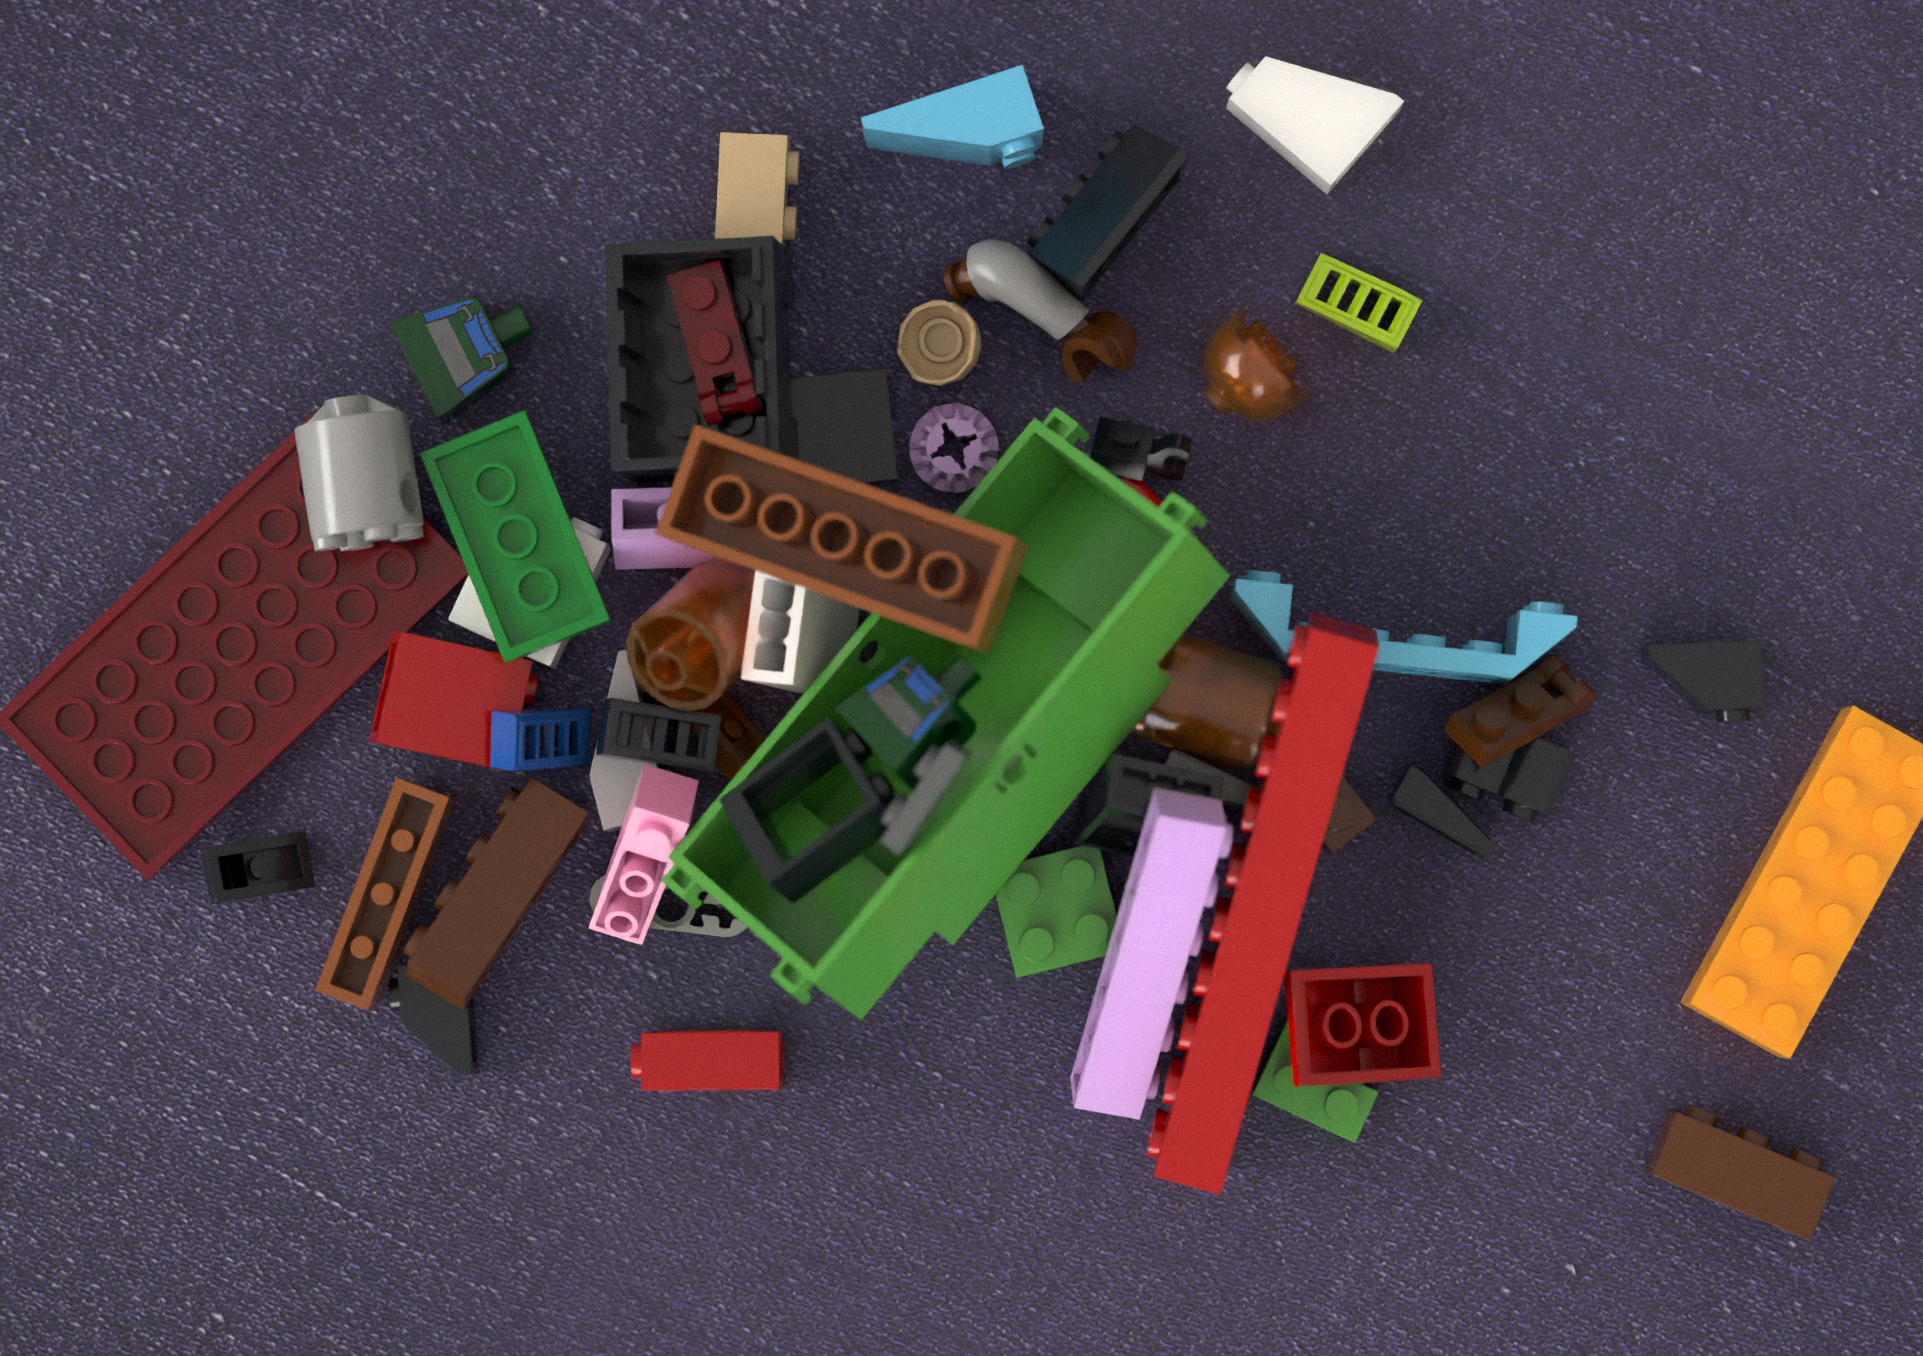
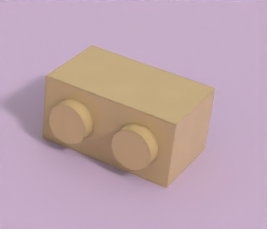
(755, 186)

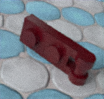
(714, 340)

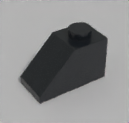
(1713, 675)
(436, 1022)

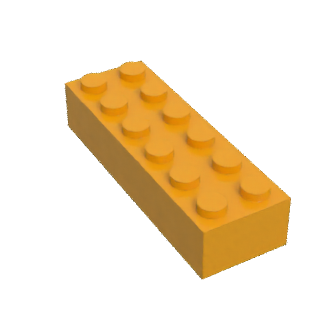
(1813, 884)

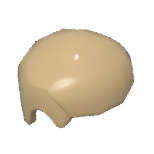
(939, 342)

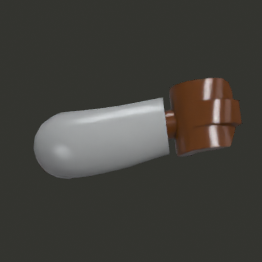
(1013, 277)

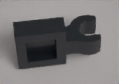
(1129, 450)

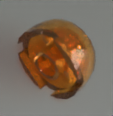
(1251, 371)

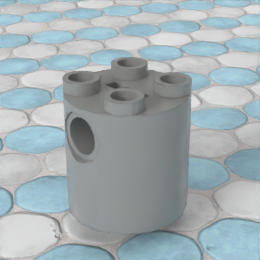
(358, 474)

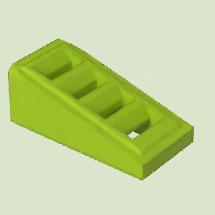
(1387, 293)

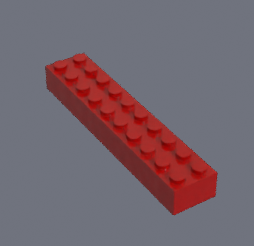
(1265, 902)

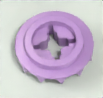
(943, 472)

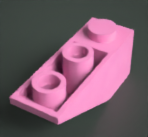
(649, 834)

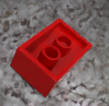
(1362, 1024)

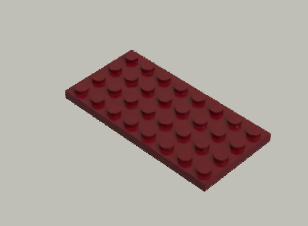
(219, 662)

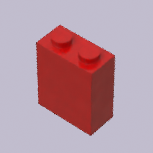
(443, 696)

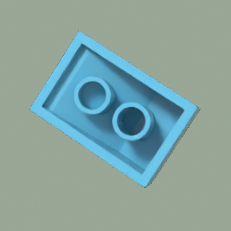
(969, 123)

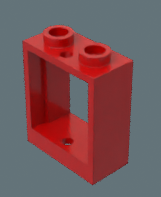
(709, 1060)

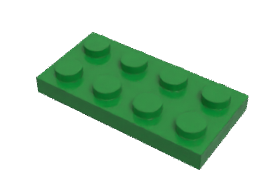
(515, 537)

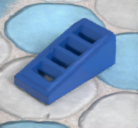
(509, 738)

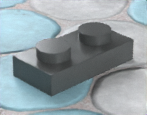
(908, 814)

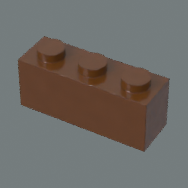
(1740, 1171)

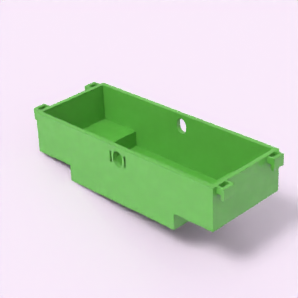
(1062, 688)

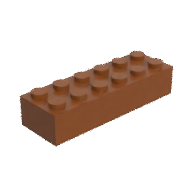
(842, 539)

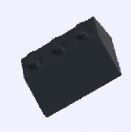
(1107, 208)

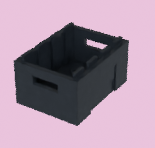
(648, 363)

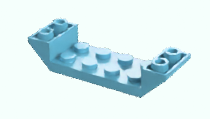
(1528, 636)

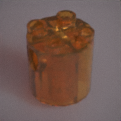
(694, 636)
(1214, 703)

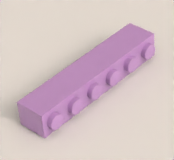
(1149, 953)

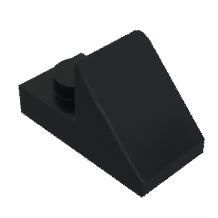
(257, 868)

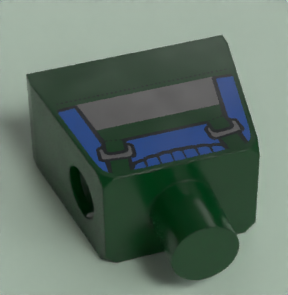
(460, 351)
(911, 711)

